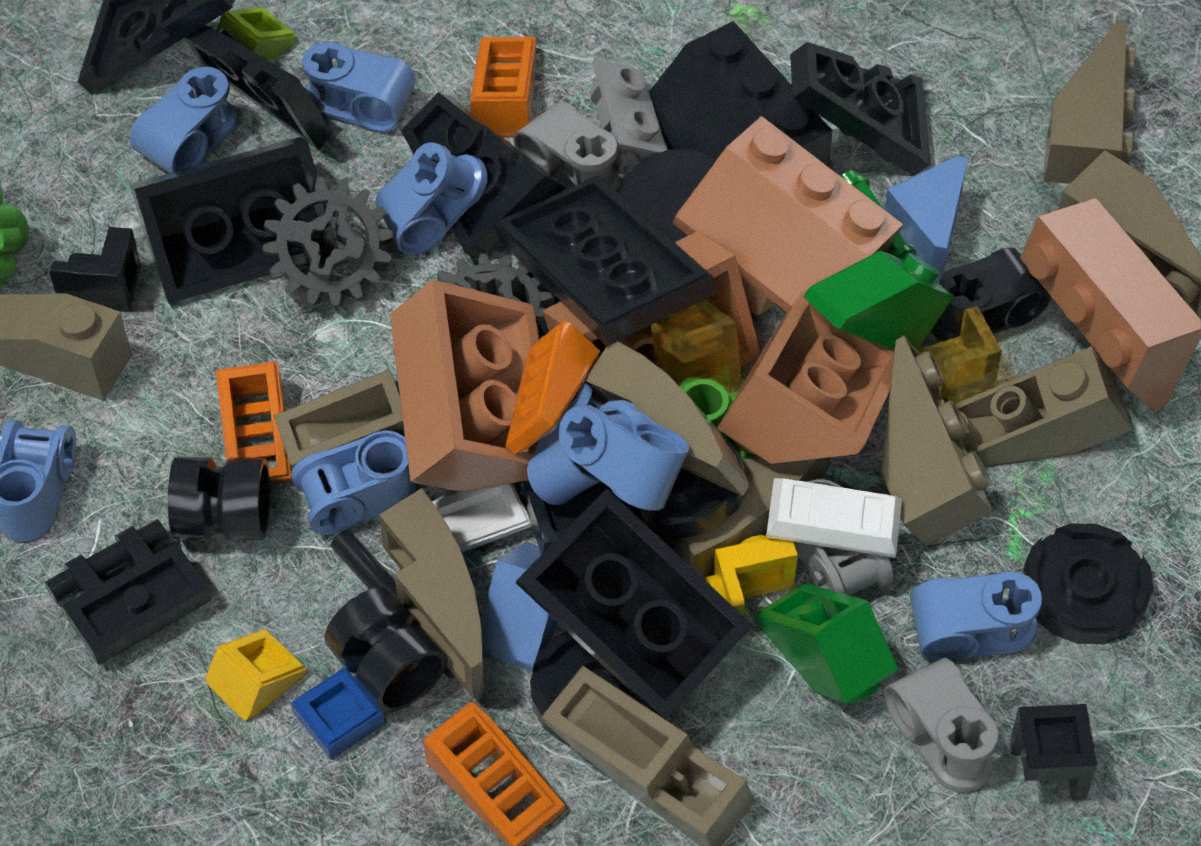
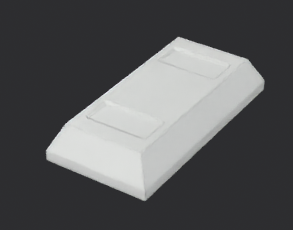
(483, 515)
(834, 517)

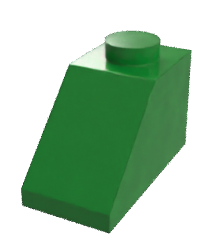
(882, 299)
(829, 641)

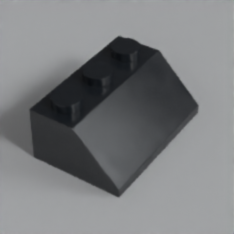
(721, 89)
(211, 217)
(634, 604)

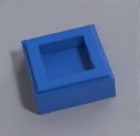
(337, 713)

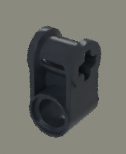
(998, 287)

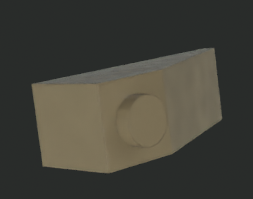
(63, 341)

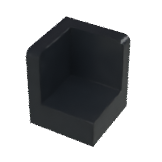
(102, 278)
(1056, 745)

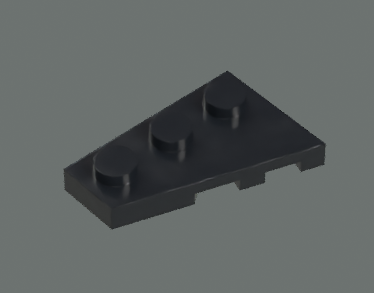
(138, 30)
(262, 83)
(864, 103)
(511, 176)

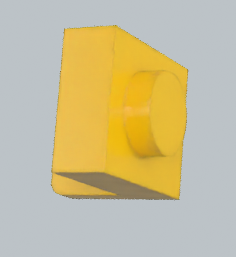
(753, 569)

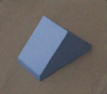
(929, 209)
(512, 622)

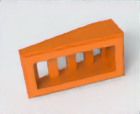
(504, 90)
(250, 381)
(549, 383)
(475, 726)

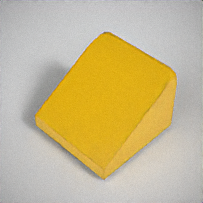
(253, 672)

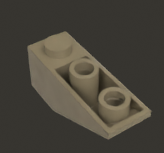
(1092, 110)
(1146, 219)
(1046, 412)
(925, 451)

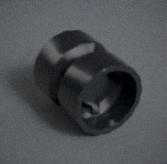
(219, 498)
(385, 649)

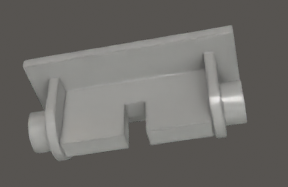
(627, 113)

